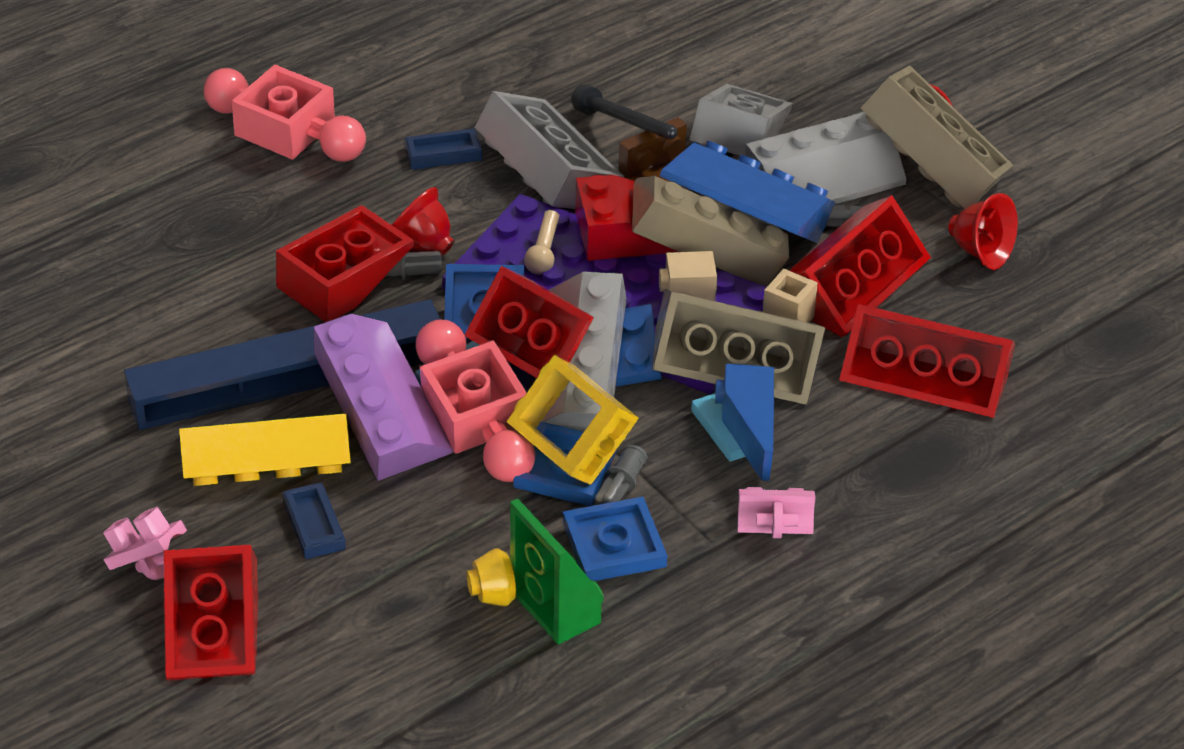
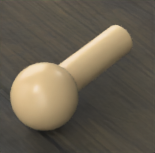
(540, 257)

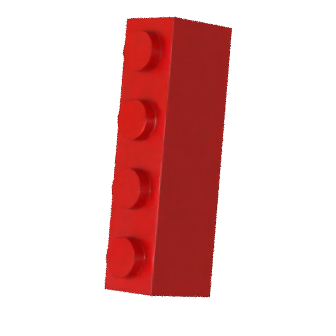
(862, 263)
(927, 360)

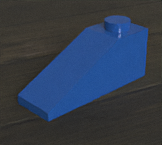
(749, 412)

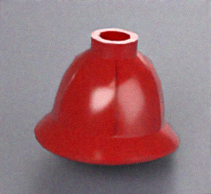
(426, 224)
(987, 229)

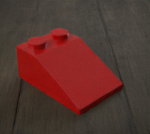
(606, 218)
(340, 262)
(528, 322)
(210, 612)

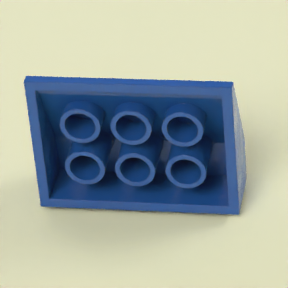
(751, 190)

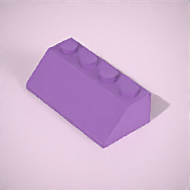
(379, 394)

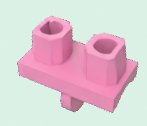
(776, 511)
(144, 548)

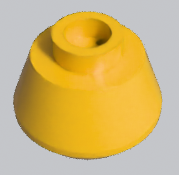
(492, 578)

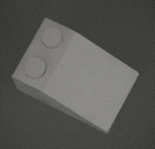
(737, 117)

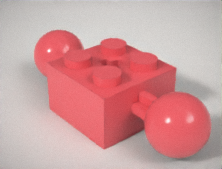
(284, 113)
(474, 398)

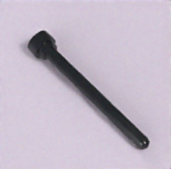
(590, 100)

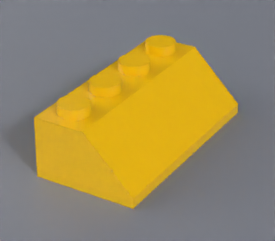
(264, 446)

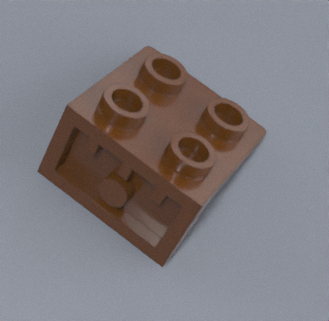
(648, 153)

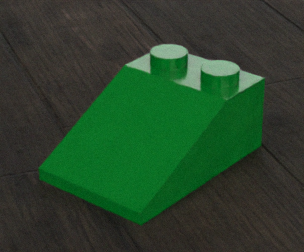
(550, 579)

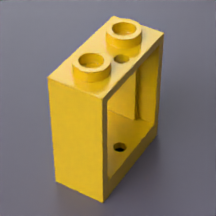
(609, 425)

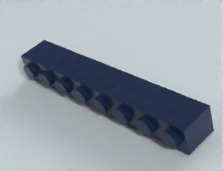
(249, 370)

